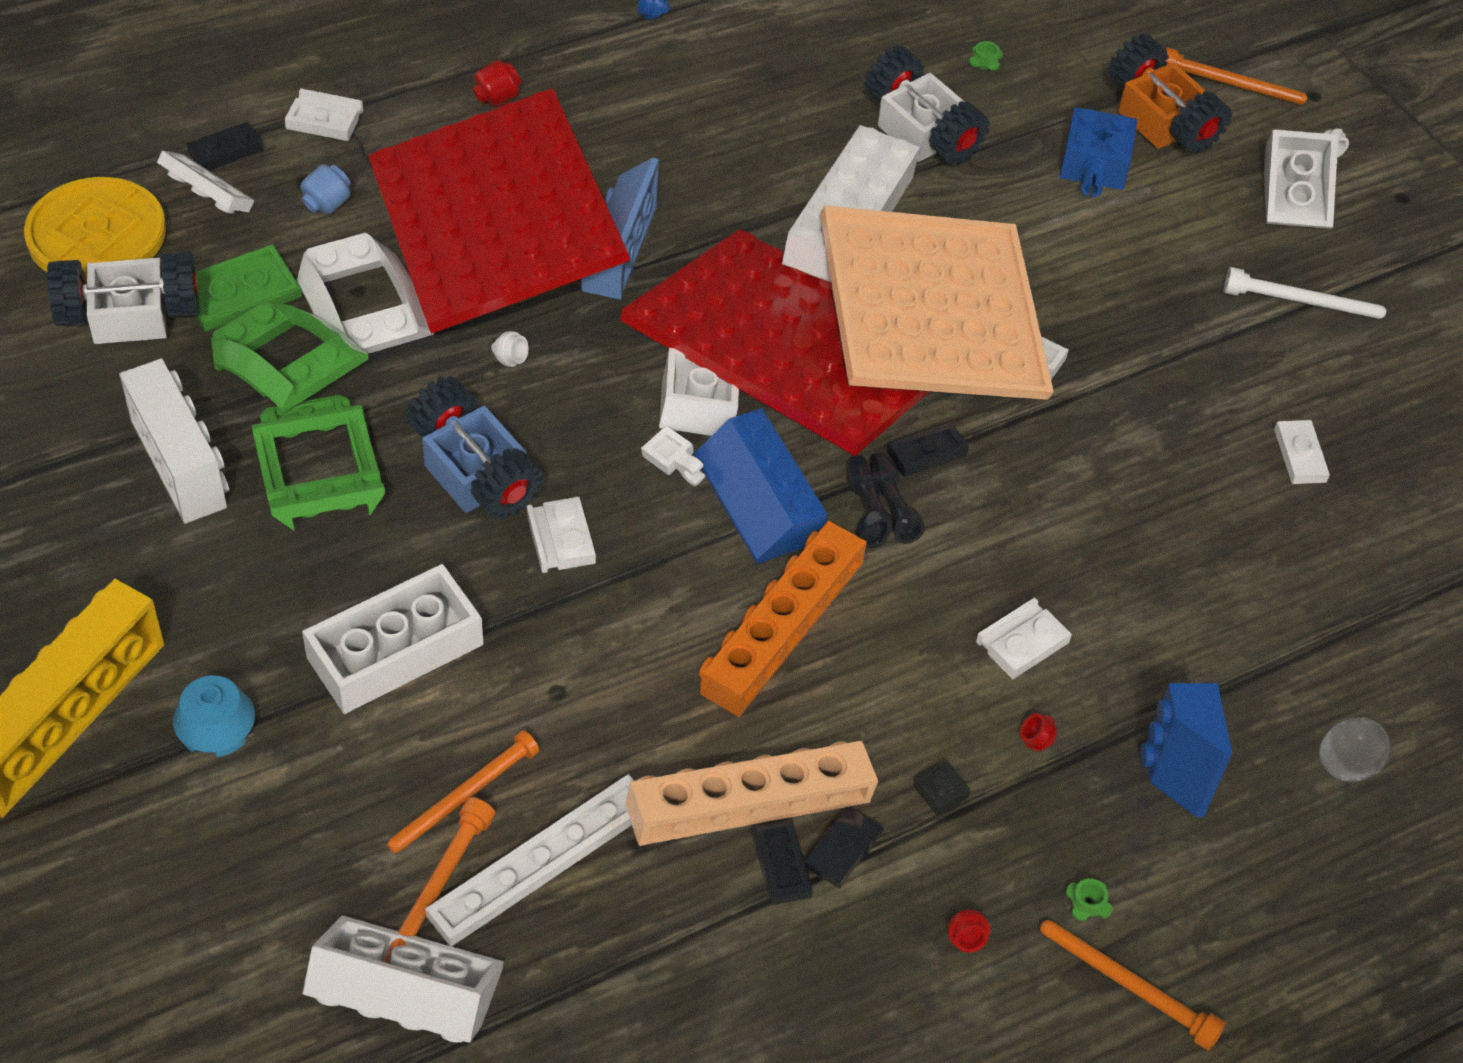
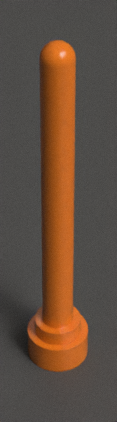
(1235, 79)
(474, 818)
(1202, 1027)

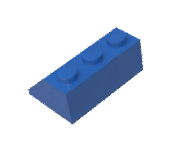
(1188, 745)

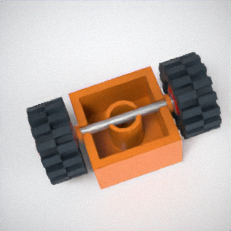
(1166, 98)

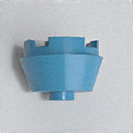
(213, 716)

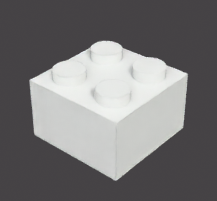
(694, 397)

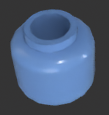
(325, 189)

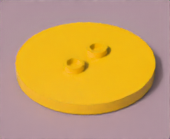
(95, 223)

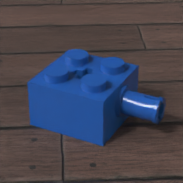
(1098, 150)

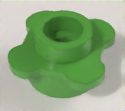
(986, 56)
(1093, 890)

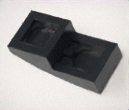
(843, 847)

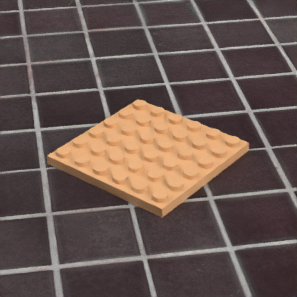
(934, 304)

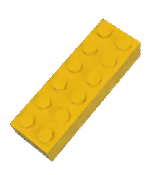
(72, 684)

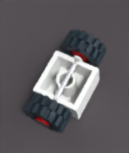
(924, 108)
(124, 297)

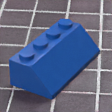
(761, 486)

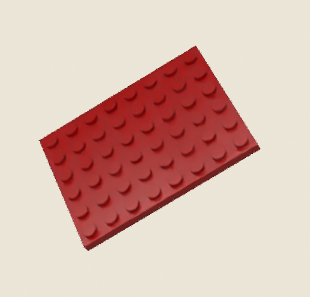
(496, 210)
(768, 336)

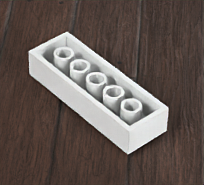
(865, 176)

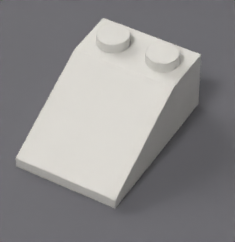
(1300, 178)

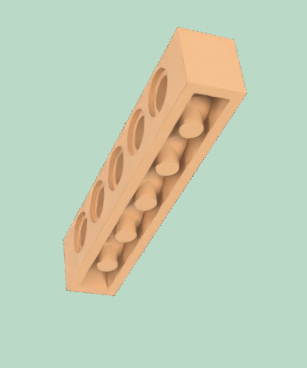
(775, 799)

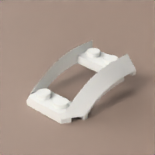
(352, 256)

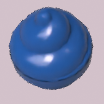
(652, 8)

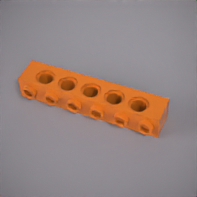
(822, 572)

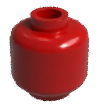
(496, 83)

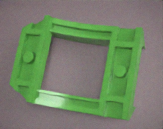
(235, 346)
(325, 494)

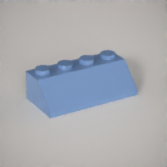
(632, 210)

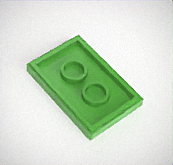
(242, 284)

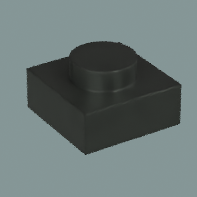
(941, 788)

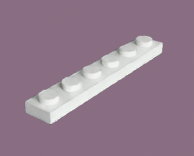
(531, 864)

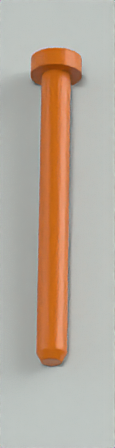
(523, 746)

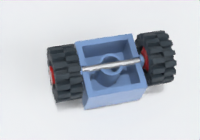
(472, 451)

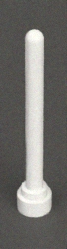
(1240, 282)

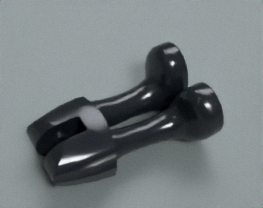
(882, 480)

